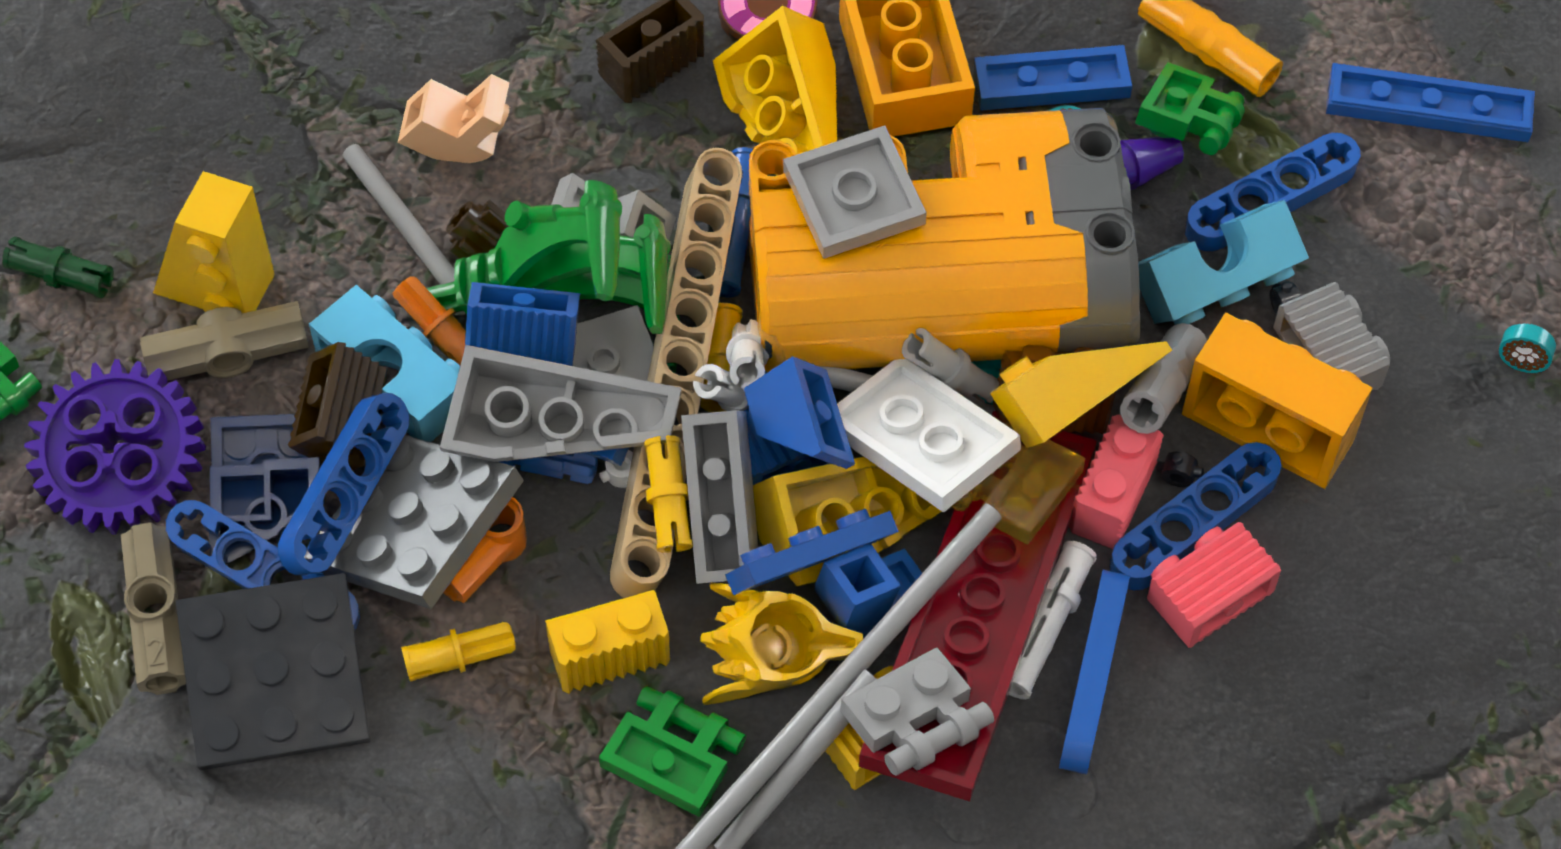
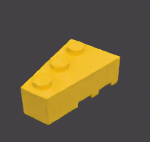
(217, 249)

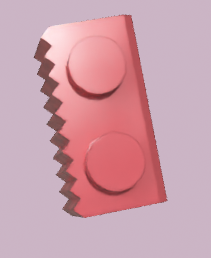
(1114, 483)
(1212, 582)

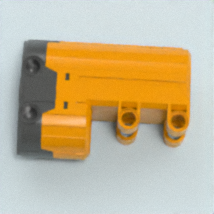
(1012, 253)

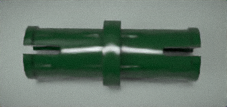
(58, 267)

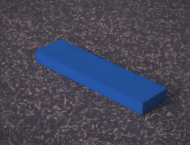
(1430, 102)

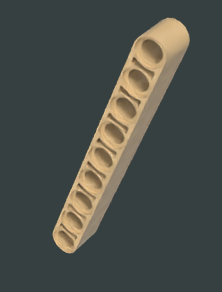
(680, 345)

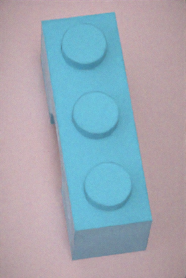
(1260, 248)
(371, 327)

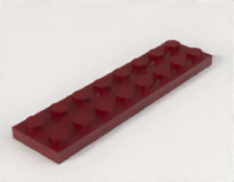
(983, 627)

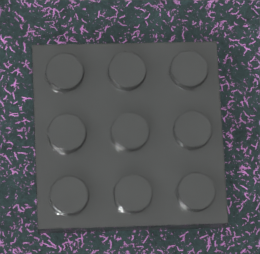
(423, 521)

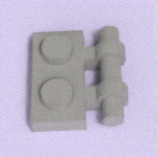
(909, 699)

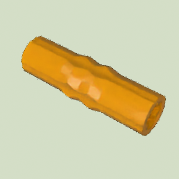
(1214, 42)

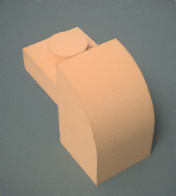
(455, 125)

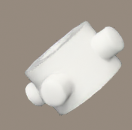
(617, 474)

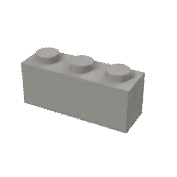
(719, 492)

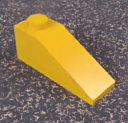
(1060, 388)

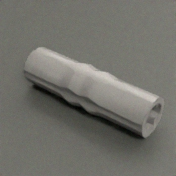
(1163, 383)

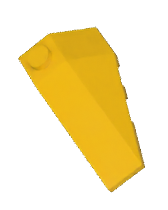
(782, 81)
(827, 493)

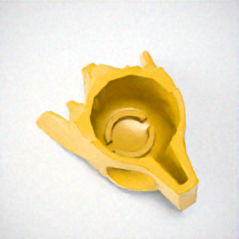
(771, 642)

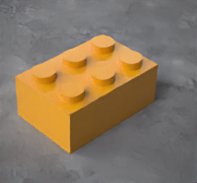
(907, 63)
(1276, 396)

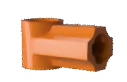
(490, 553)

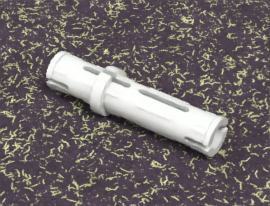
(1058, 601)

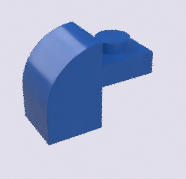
(863, 586)

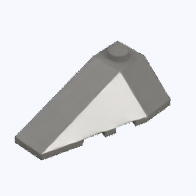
(541, 408)

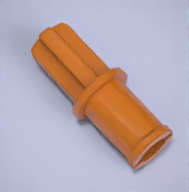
(432, 317)

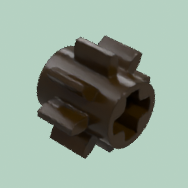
(475, 228)

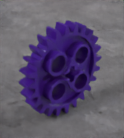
(110, 491)

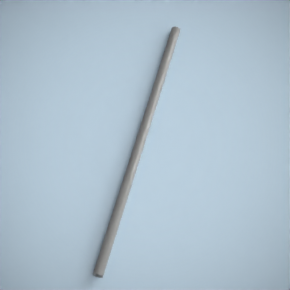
(841, 679)

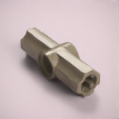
(225, 341)
(155, 635)

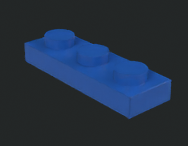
(1052, 77)
(809, 549)

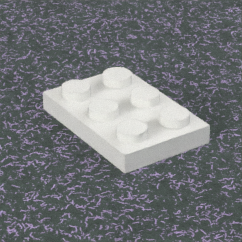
(925, 433)

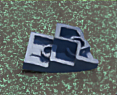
(256, 476)

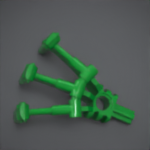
(573, 253)

